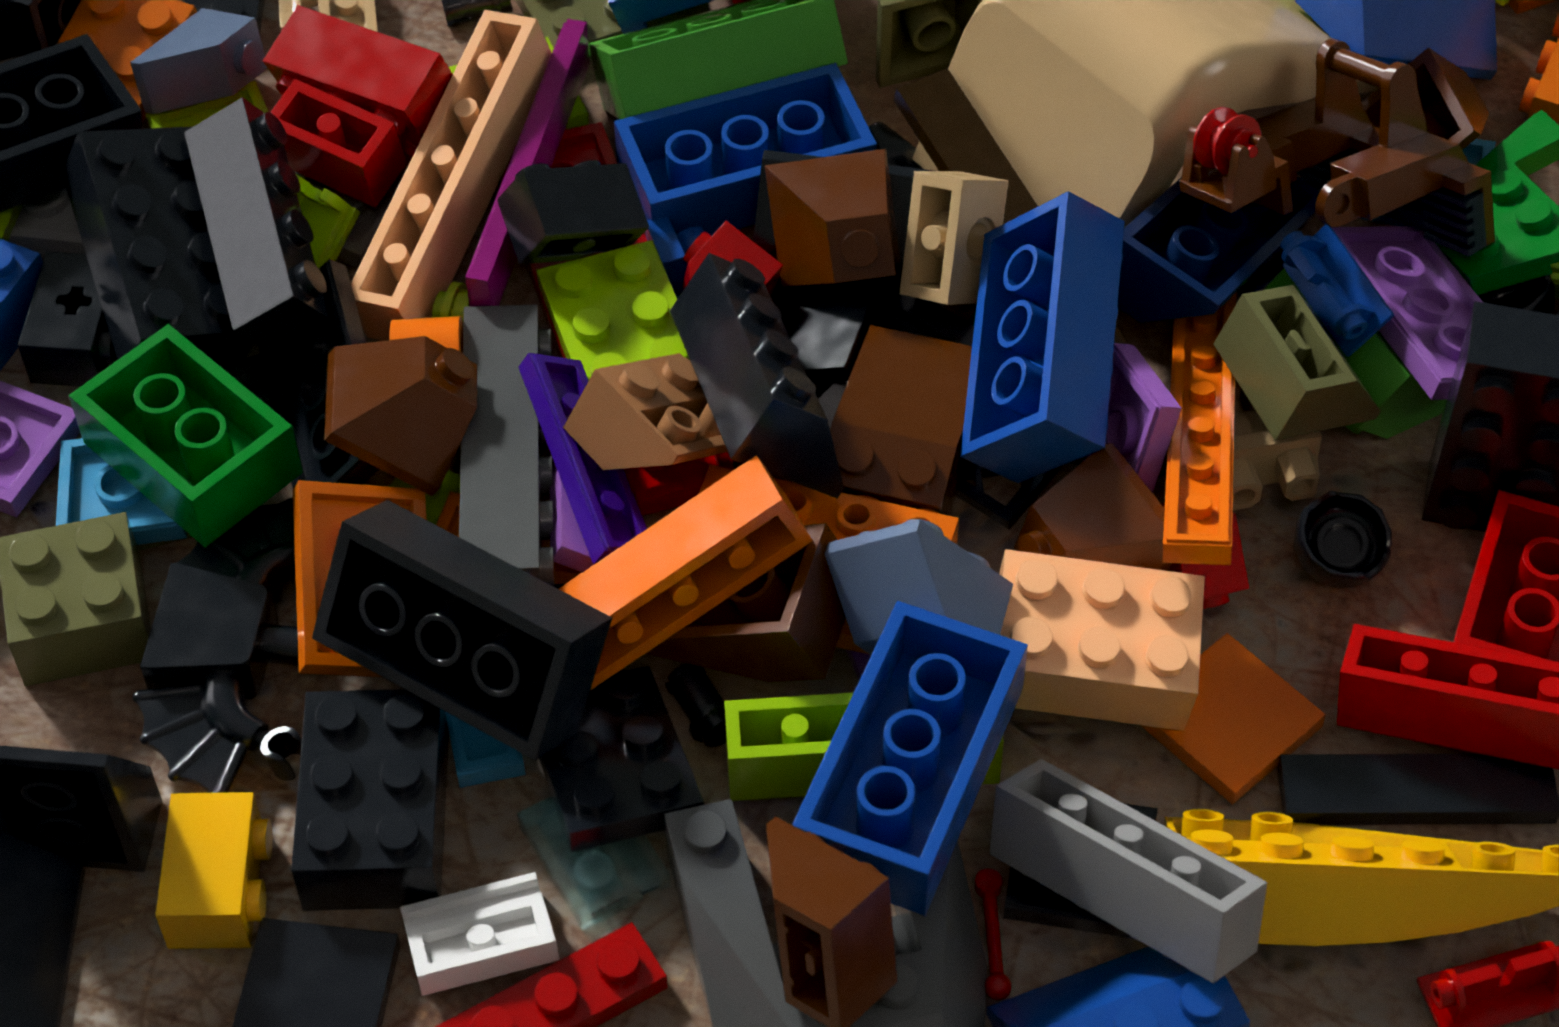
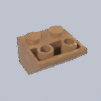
(645, 415)

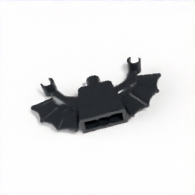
(213, 651)

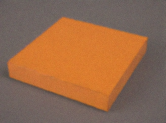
(1239, 721)

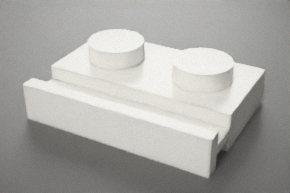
(479, 933)

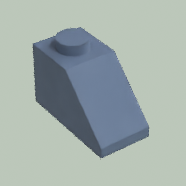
(199, 61)

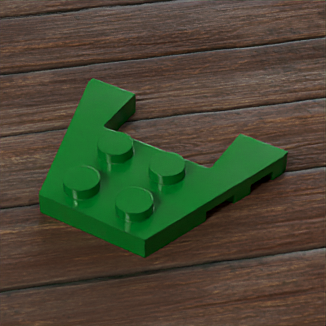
(1523, 214)

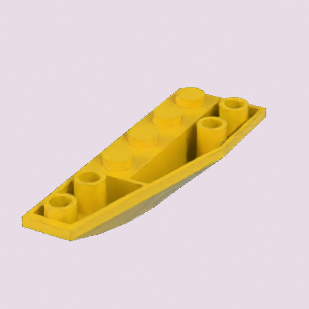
(1374, 884)

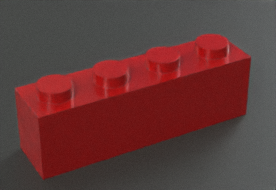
(1451, 695)

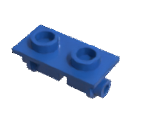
(1335, 287)

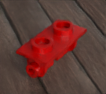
(1495, 988)

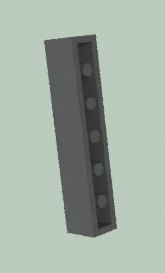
(504, 441)

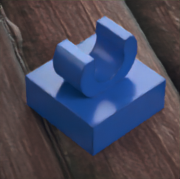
(672, 248)

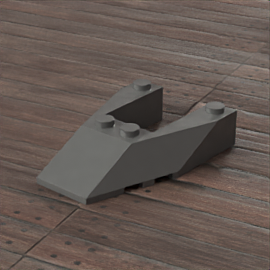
(740, 969)

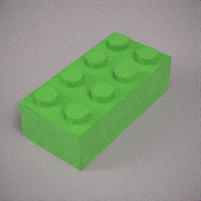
(714, 53)

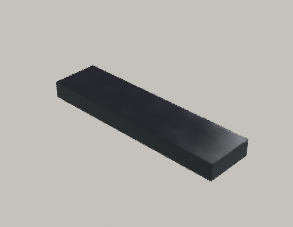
(1415, 789)

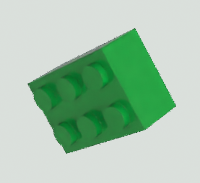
(186, 434)

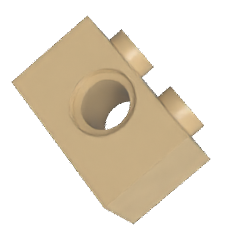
(947, 234)

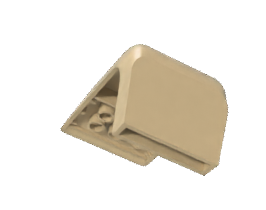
(1108, 88)

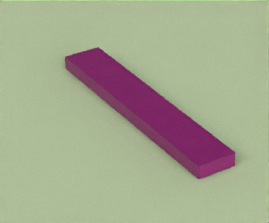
(536, 145)

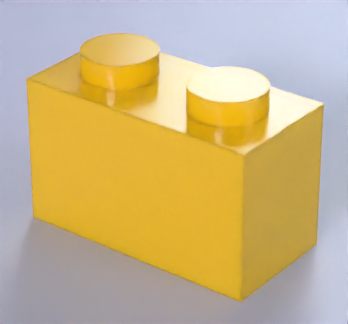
(212, 870)

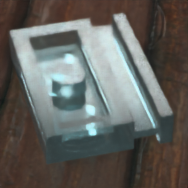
(596, 879)

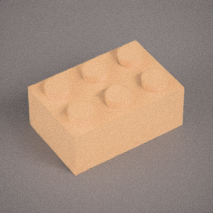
(1105, 638)

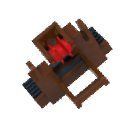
(1343, 156)

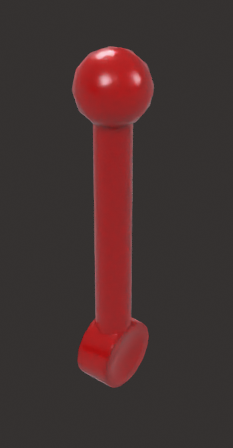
(988, 886)

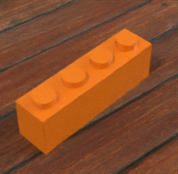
(689, 563)

